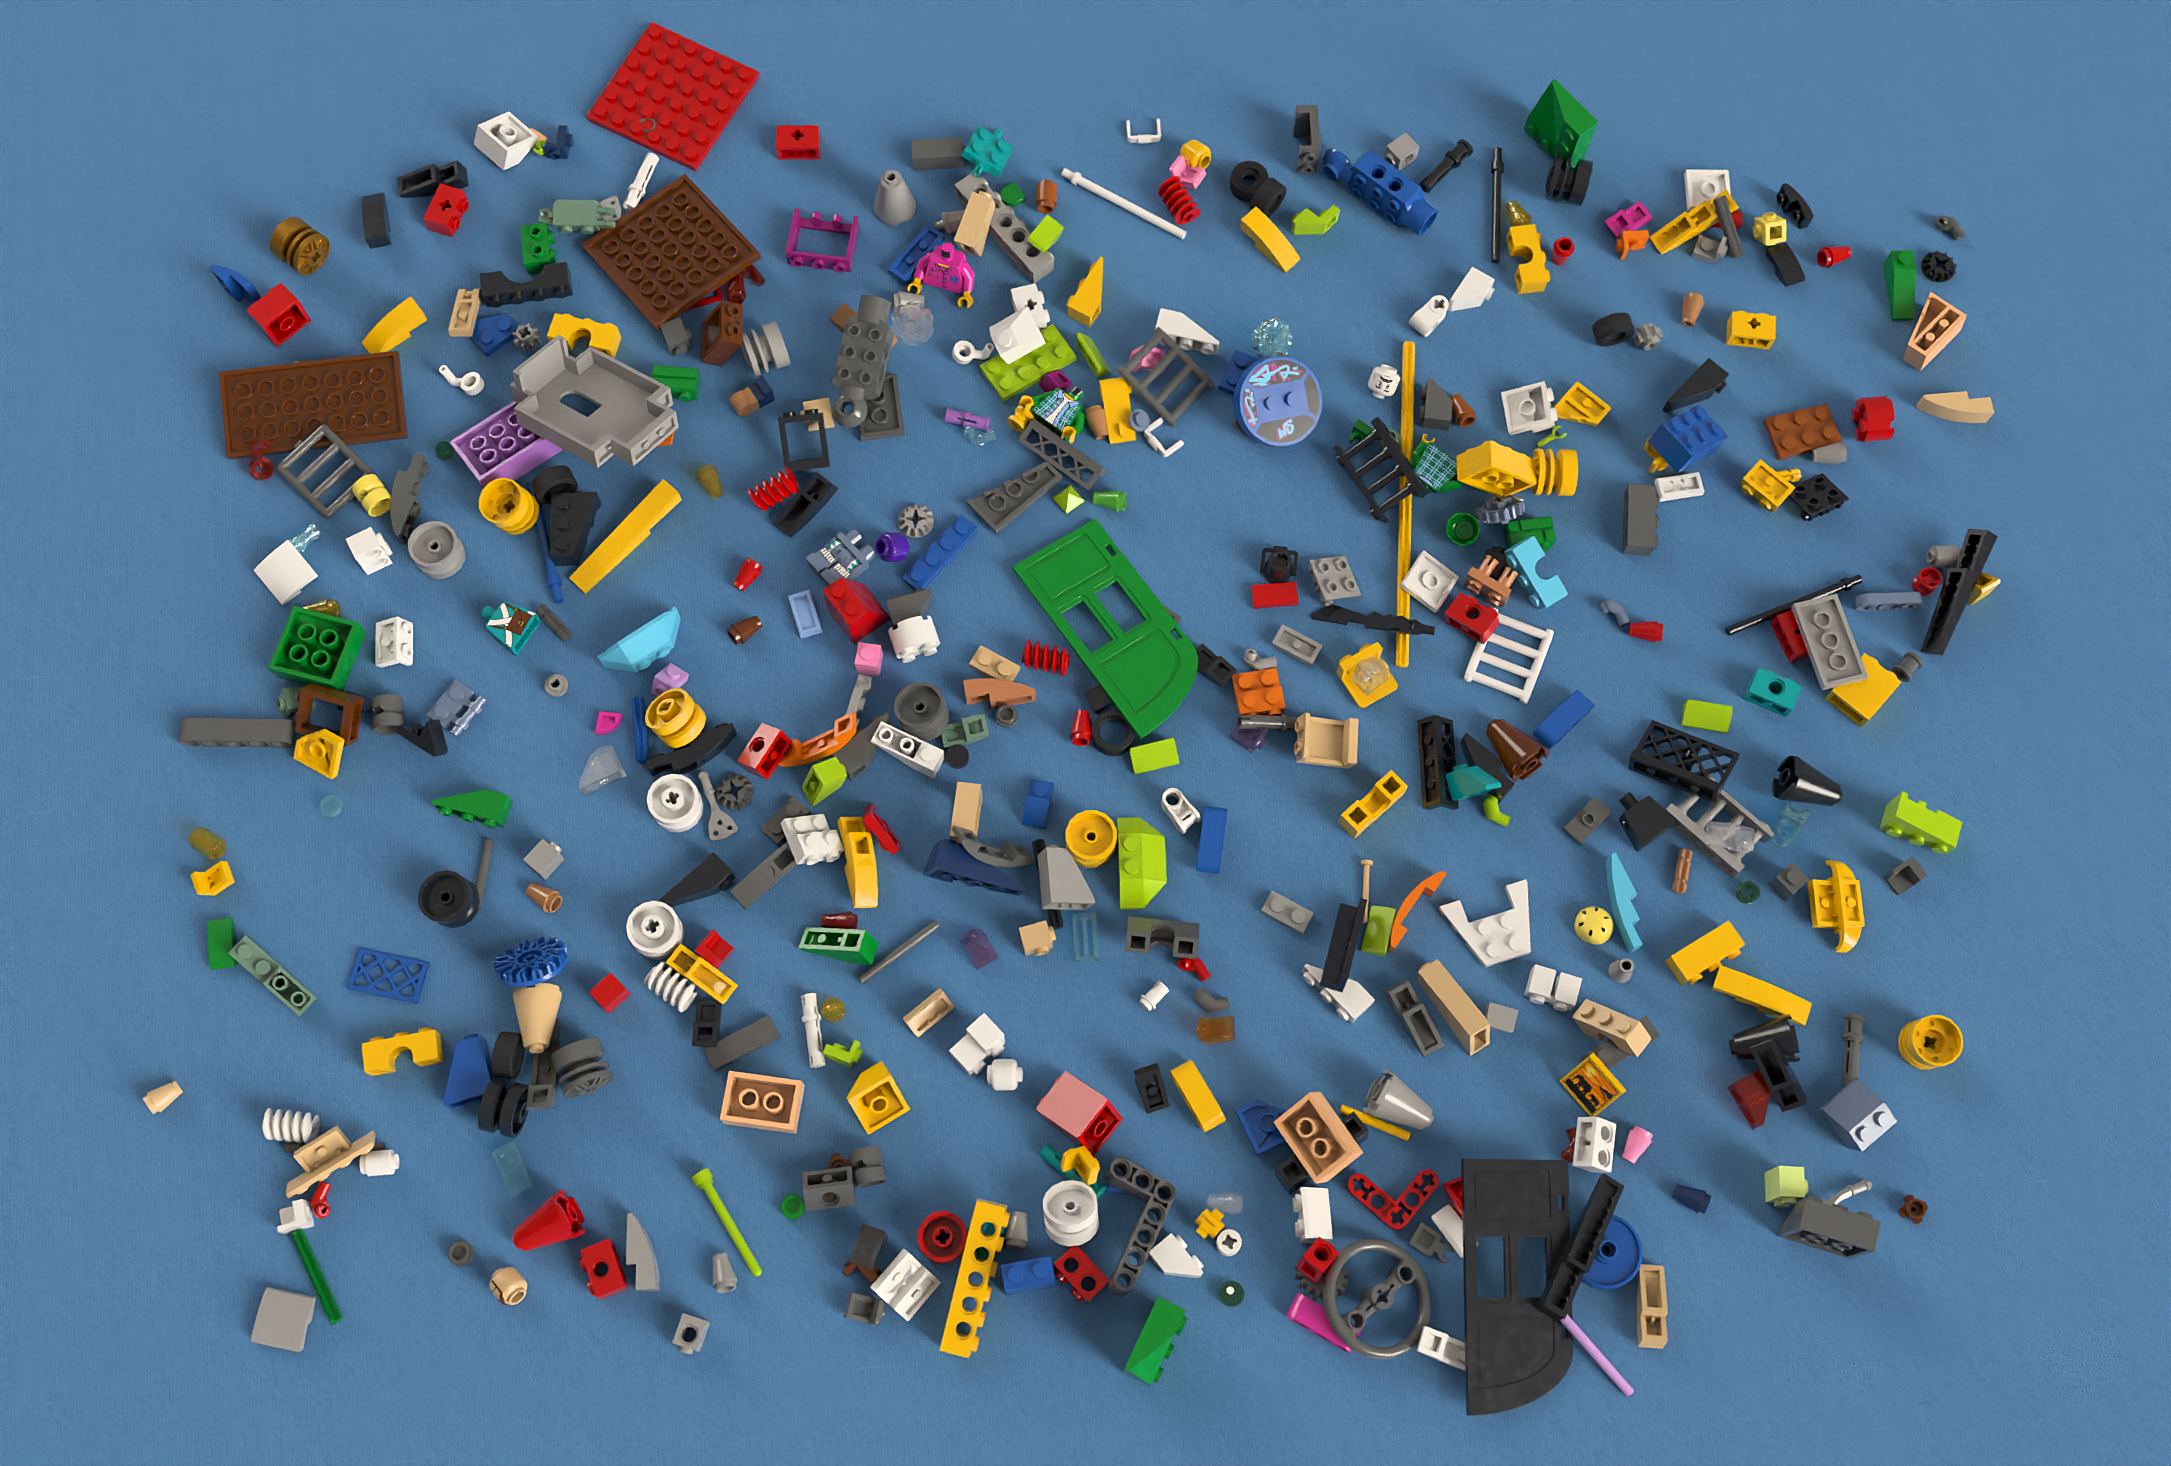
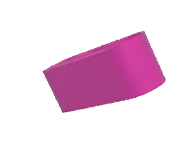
(1313, 1318)

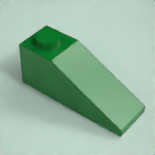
(1900, 284)
(840, 944)

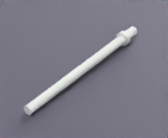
(1077, 179)

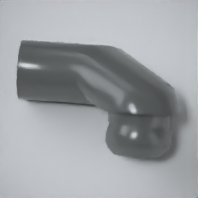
(1951, 225)
(1208, 1003)

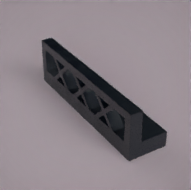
(1434, 761)
(1342, 946)

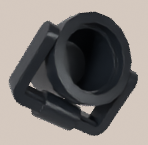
(1278, 566)

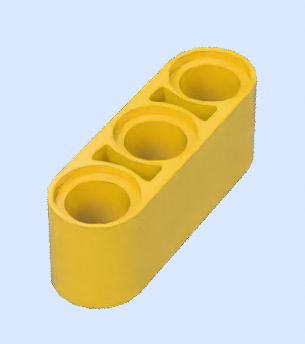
(1197, 1096)

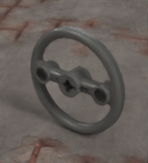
(1342, 1325)

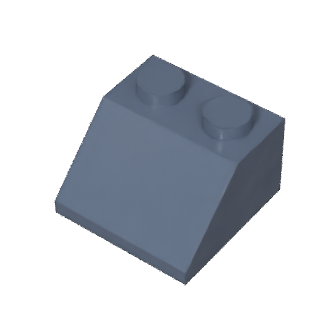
(1858, 1116)

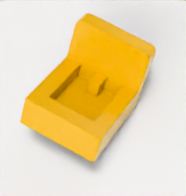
(1659, 462)
(213, 880)
(1083, 1162)

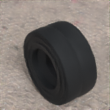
(1245, 170)
(1268, 196)
(1613, 329)

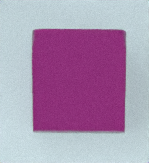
(1055, 380)

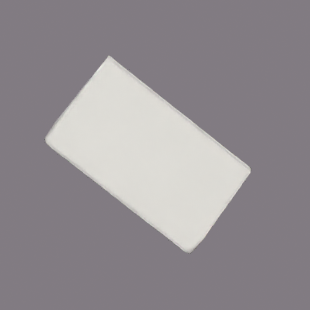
(1451, 1227)

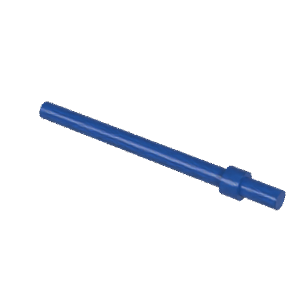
(553, 578)

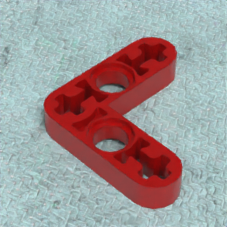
(1390, 1206)

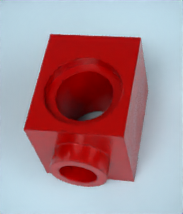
(1315, 1268)

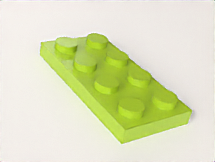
(1029, 369)

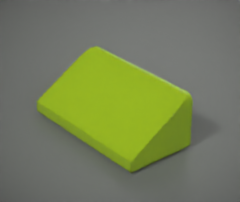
(1092, 355)
(1706, 716)
(1153, 756)
(1378, 930)

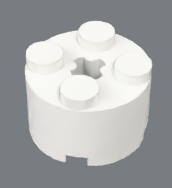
(914, 638)

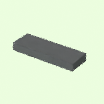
(742, 1043)

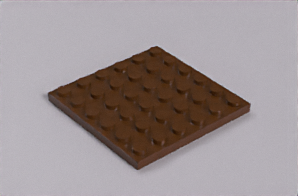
(671, 251)

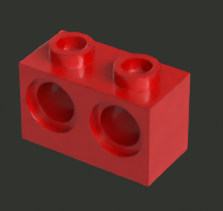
(1086, 1269)

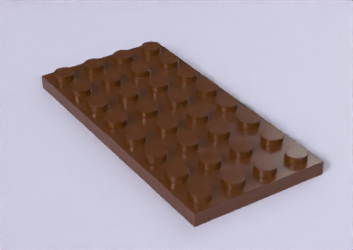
(287, 402)

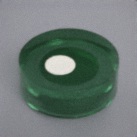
(1231, 1293)

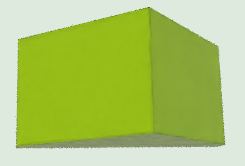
(1046, 234)

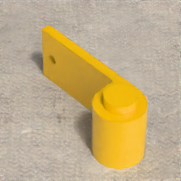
(1117, 408)

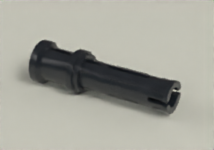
(1452, 160)

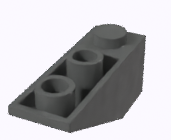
(859, 751)

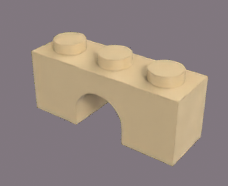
(1623, 1030)

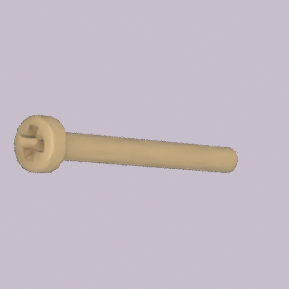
(1366, 863)

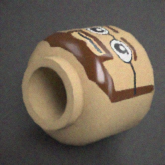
(508, 1286)

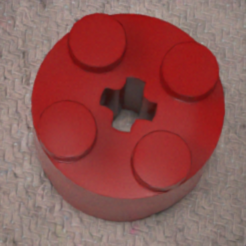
(1873, 418)
(931, 1230)

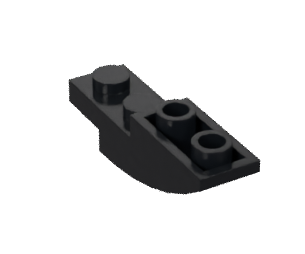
(701, 750)

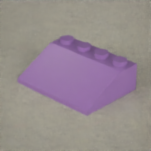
(502, 448)

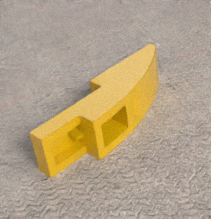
(861, 862)

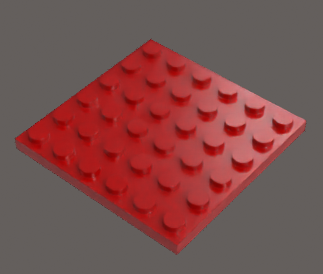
(679, 86)

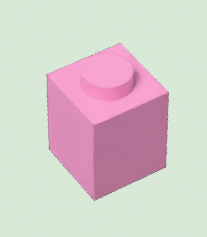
(868, 659)

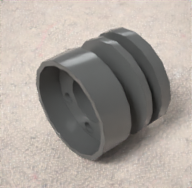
(581, 1067)

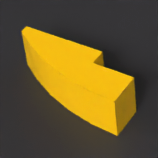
(1269, 239)
(394, 327)
(701, 974)

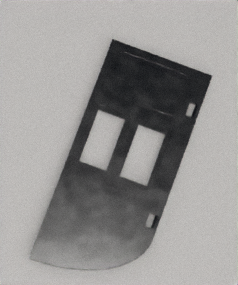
(1509, 1344)

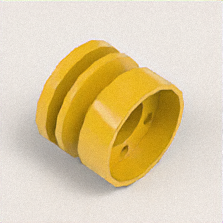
(1556, 472)
(508, 506)
(1943, 1040)

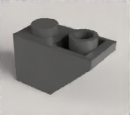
(1436, 408)
(909, 606)

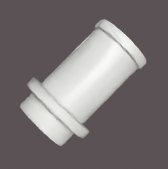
(1156, 993)

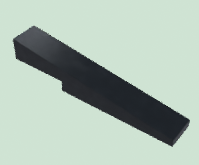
(1957, 589)
(1580, 1249)

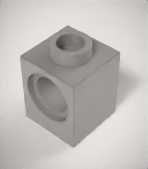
(1401, 151)
(687, 1322)

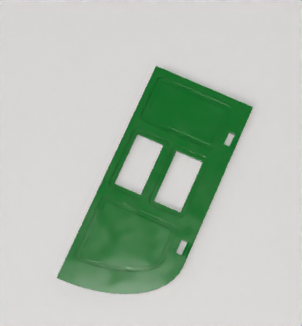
(1138, 670)

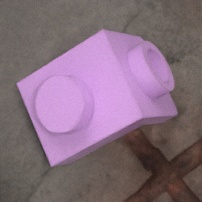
(668, 678)

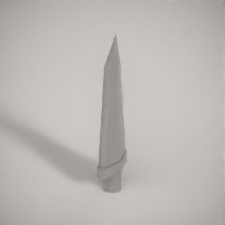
(952, 220)

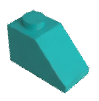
(1469, 782)

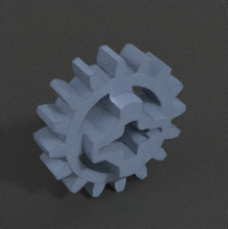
(1500, 509)

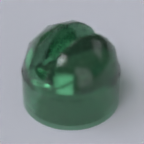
(444, 451)

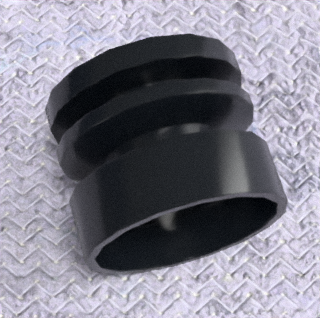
(1569, 179)

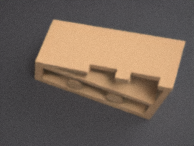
(1933, 331)

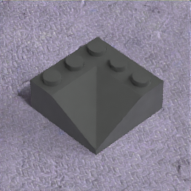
(1831, 1228)

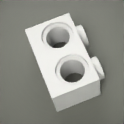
(370, 550)
(1594, 1144)

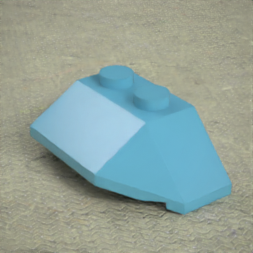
(643, 645)

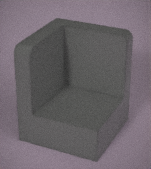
(1905, 876)

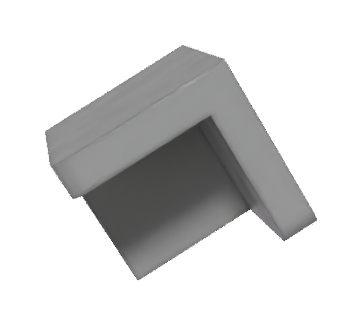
(1501, 1017)

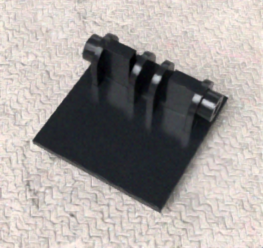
(1817, 497)

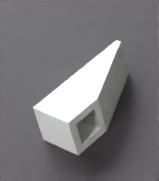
(1186, 332)
(909, 749)
(1349, 1003)

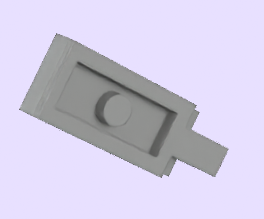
(857, 700)

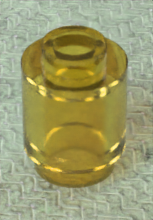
(207, 843)

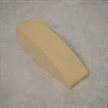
(1957, 407)
(1651, 1307)

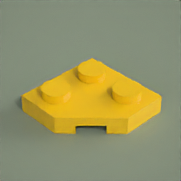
(320, 752)

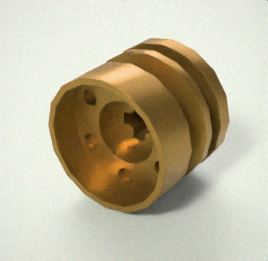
(299, 245)

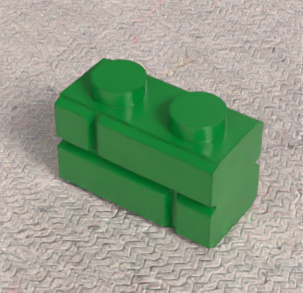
(681, 380)
(1539, 527)

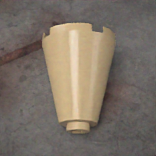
(537, 1014)

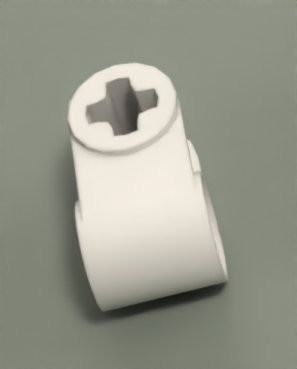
(1429, 315)
(1181, 814)

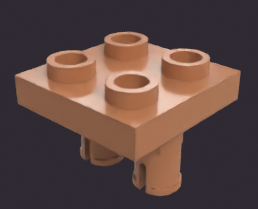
(1494, 591)

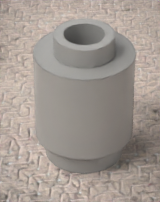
(1943, 556)

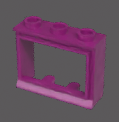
(820, 261)

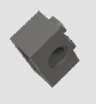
(828, 1188)

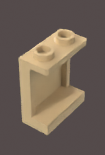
(1326, 741)

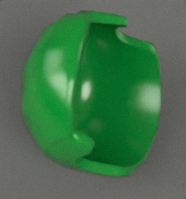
(1462, 529)

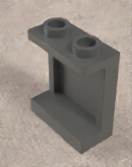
(1307, 125)

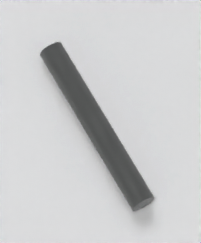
(483, 868)

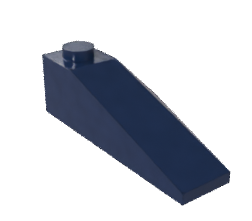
(954, 862)

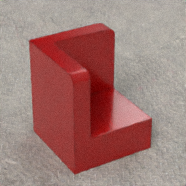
(714, 949)
(609, 993)

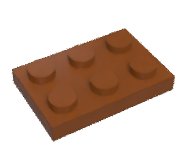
(1801, 431)

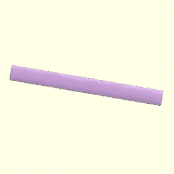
(1597, 1356)

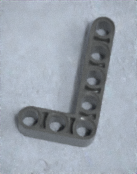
(1143, 1225)

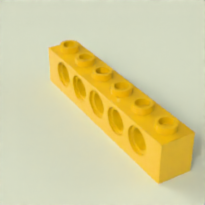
(953, 1340)

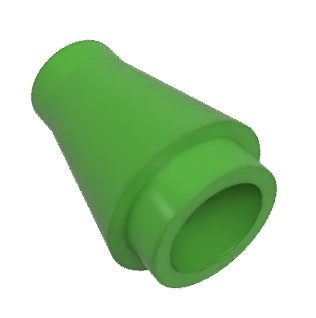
(1111, 500)

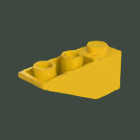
(1086, 302)

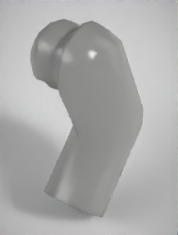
(1257, 663)

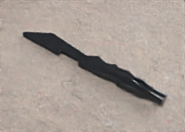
(1374, 621)

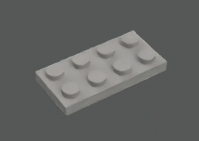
(1829, 642)

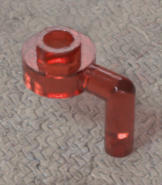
(264, 464)

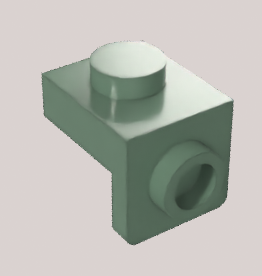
(288, 702)

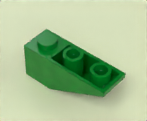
(481, 805)

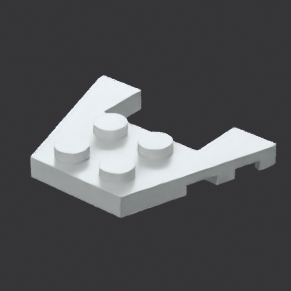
(1496, 936)

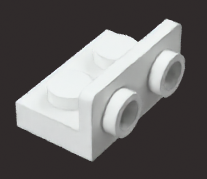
(394, 642)

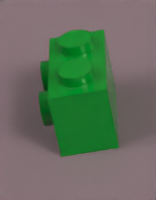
(537, 247)

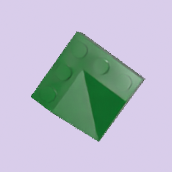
(1561, 124)
(317, 649)
(1154, 1341)

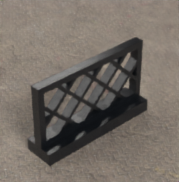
(1676, 773)

